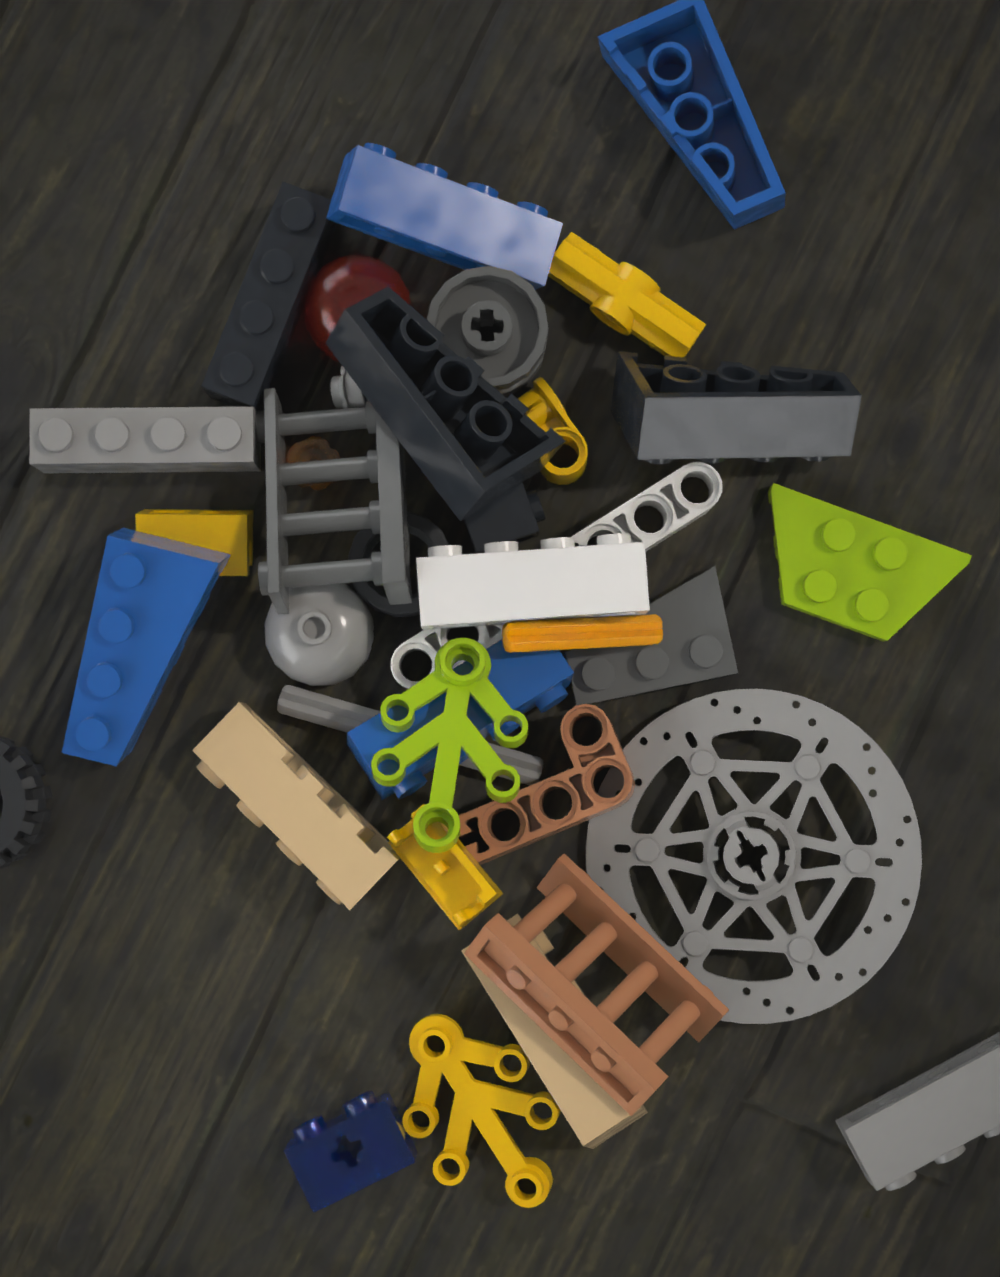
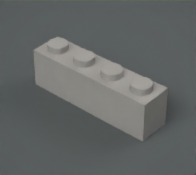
(144, 440)
(927, 1117)

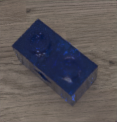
(334, 1175)

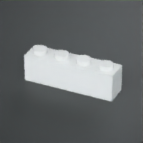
(532, 584)

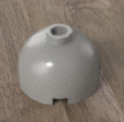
(322, 636)

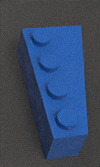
(692, 96)
(136, 632)

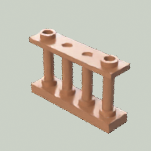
(571, 1018)

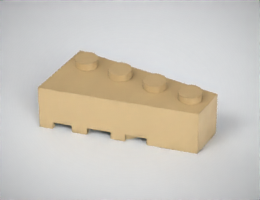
(296, 805)
(581, 1100)

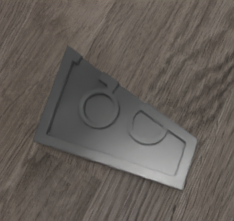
(692, 649)

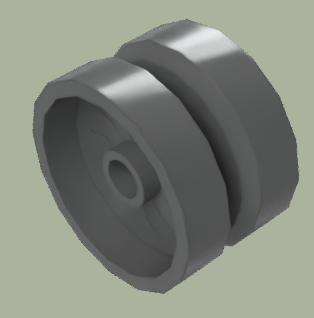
(497, 302)

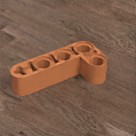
(577, 781)

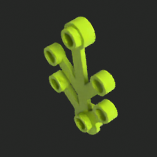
(451, 733)

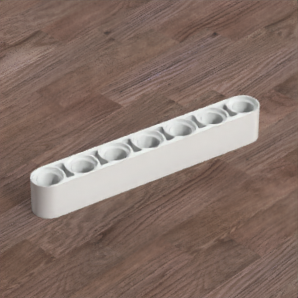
(663, 496)

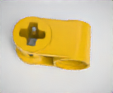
(549, 413)

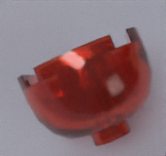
(343, 285)

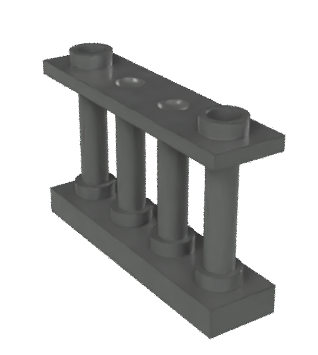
(383, 516)

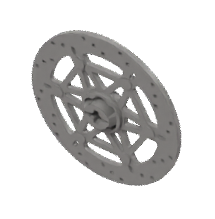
(843, 748)

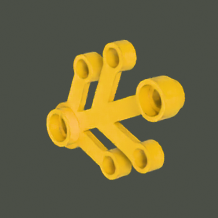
(476, 1103)

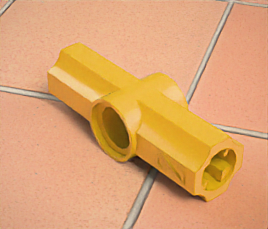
(624, 297)

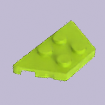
(854, 566)

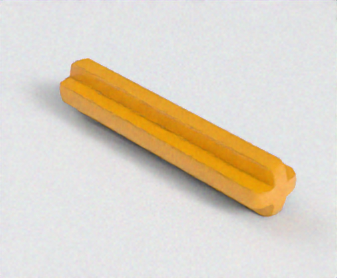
(582, 633)

